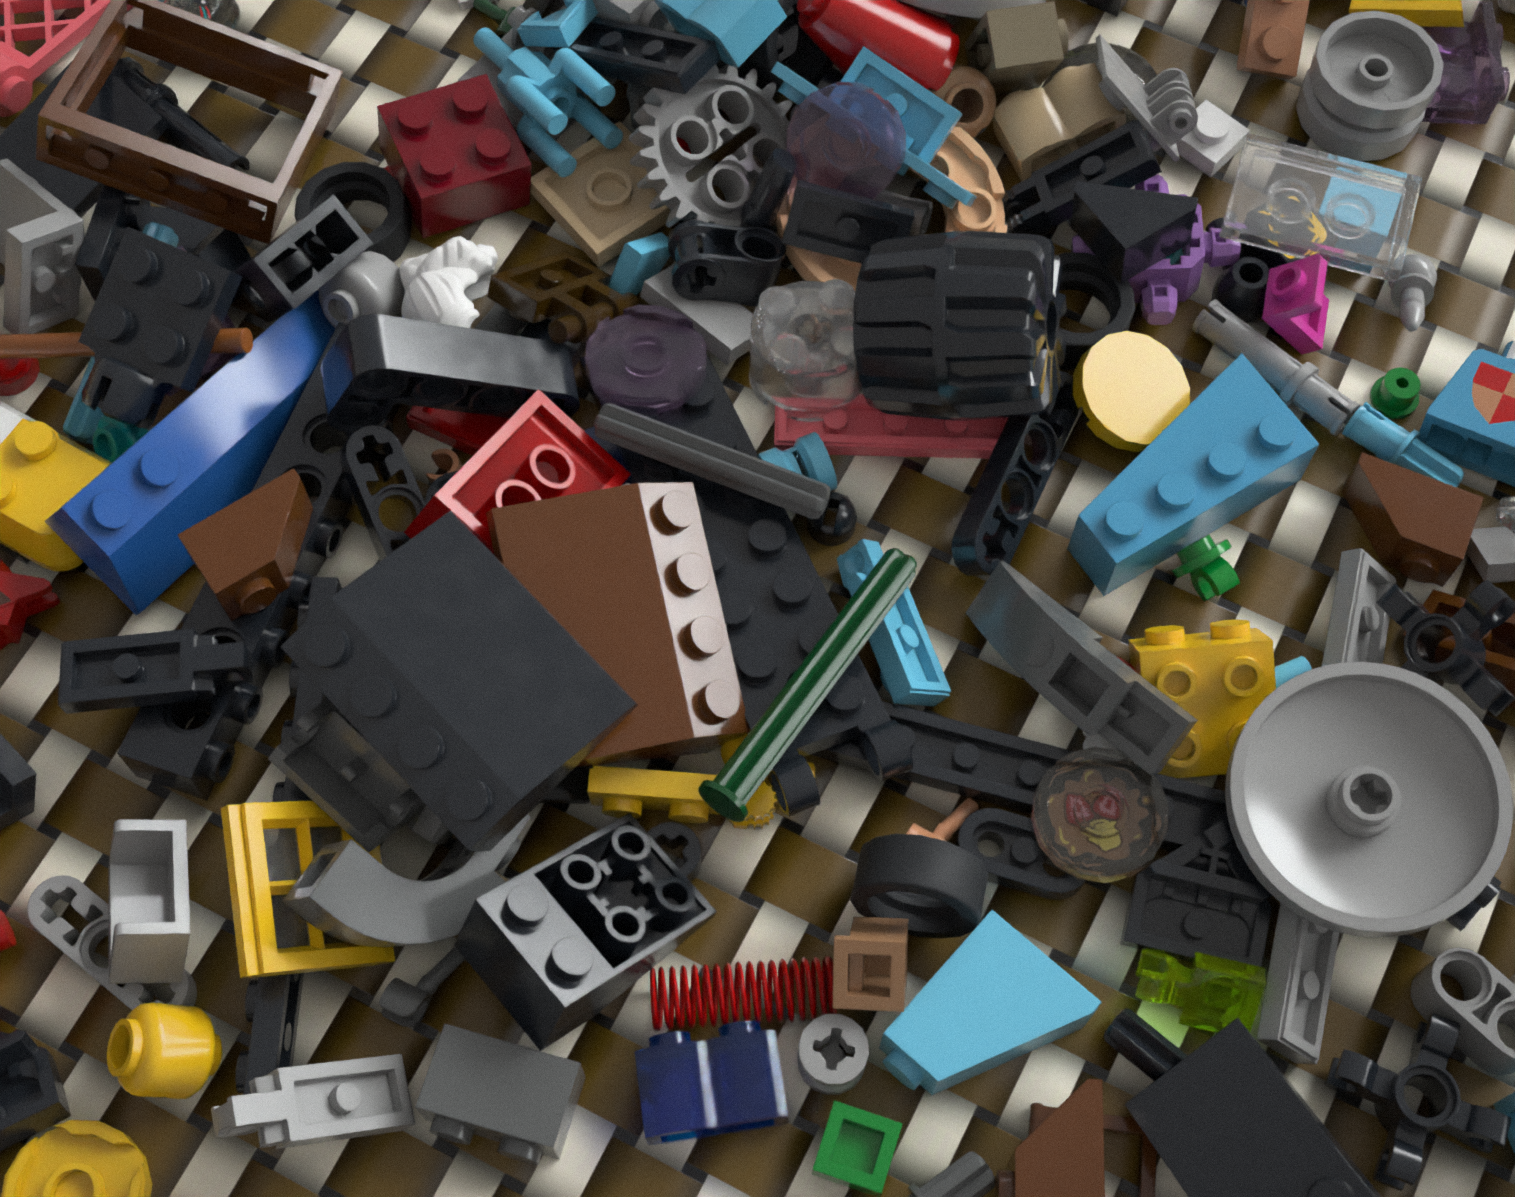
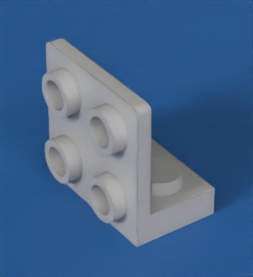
(39, 253)

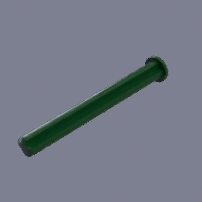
(808, 686)

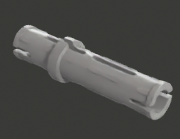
(1294, 381)

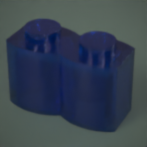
(710, 1084)

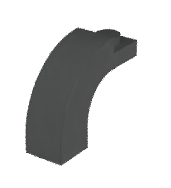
(370, 906)

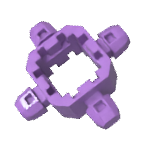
(1166, 284)

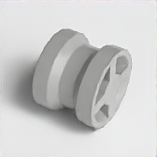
(830, 1069)

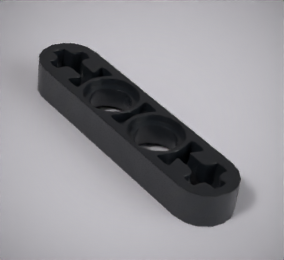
(985, 529)

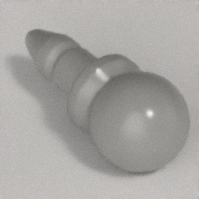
(1414, 289)

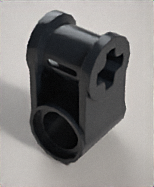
(730, 266)

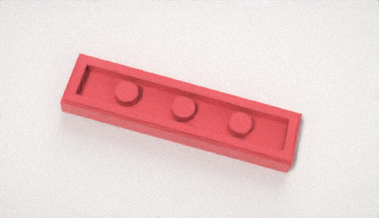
(873, 433)

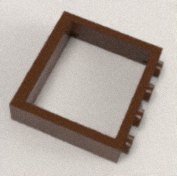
(161, 171)

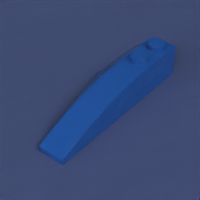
(192, 462)

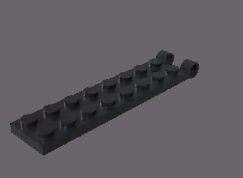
(771, 605)

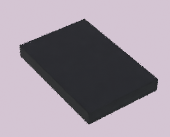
(112, 104)

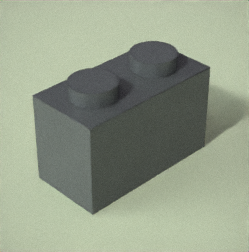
(500, 1094)

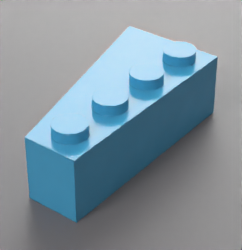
(1197, 475)

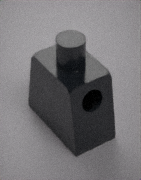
(287, 268)

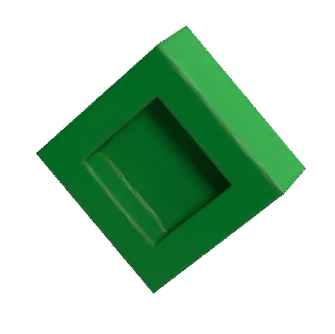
(857, 1149)

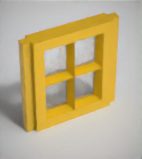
(265, 856)

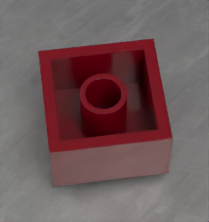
(454, 155)

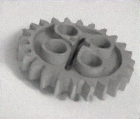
(700, 125)

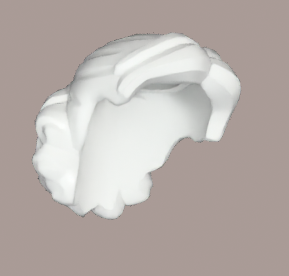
(447, 282)

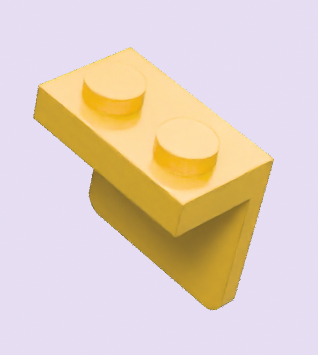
(1213, 678)

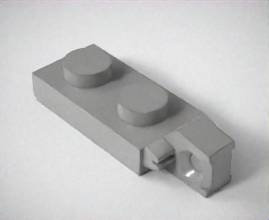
(320, 1103)

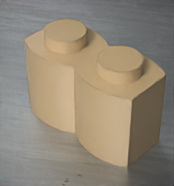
(1054, 119)

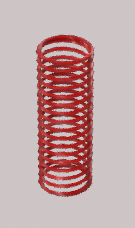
(660, 1002)

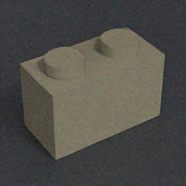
(1018, 46)

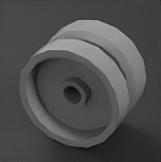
(1369, 85)

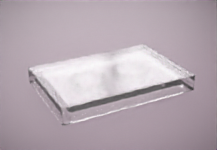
(1321, 205)

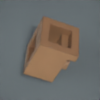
(871, 965)

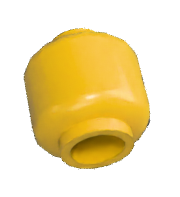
(164, 1051)

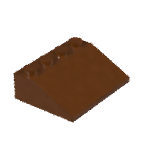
(641, 597)

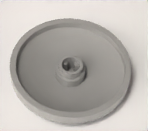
(1368, 799)

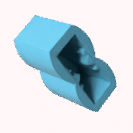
(733, 24)

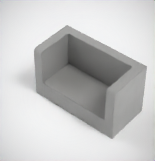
(148, 901)

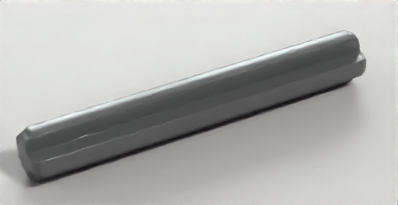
(712, 461)

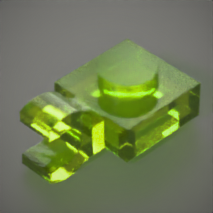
(1207, 993)

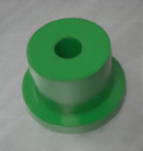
(1396, 393)

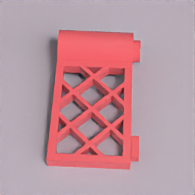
(19, 70)

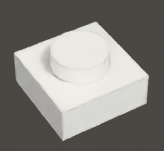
(1212, 140)

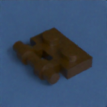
(563, 290)

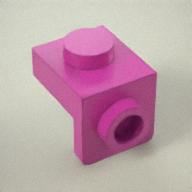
(1297, 302)

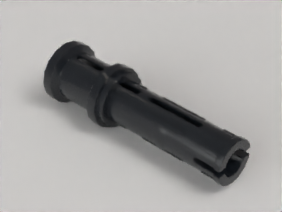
(183, 129)

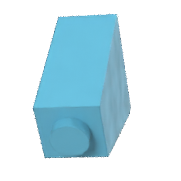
(984, 1009)

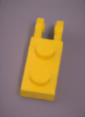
(632, 789)

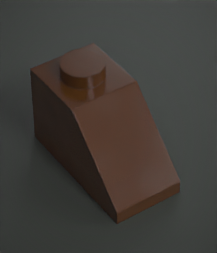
(1412, 518)
(252, 545)
(1062, 1153)

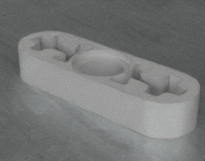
(64, 936)

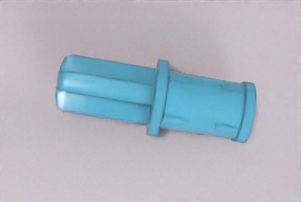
(1399, 446)

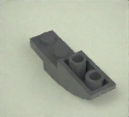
(1076, 672)

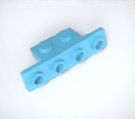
(922, 113)

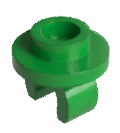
(1208, 570)

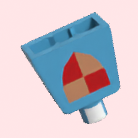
(1476, 416)

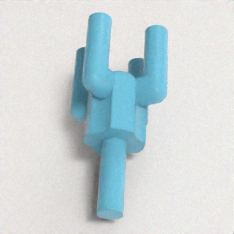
(548, 95)

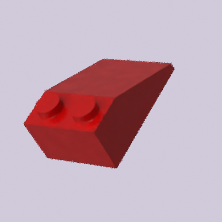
(527, 460)

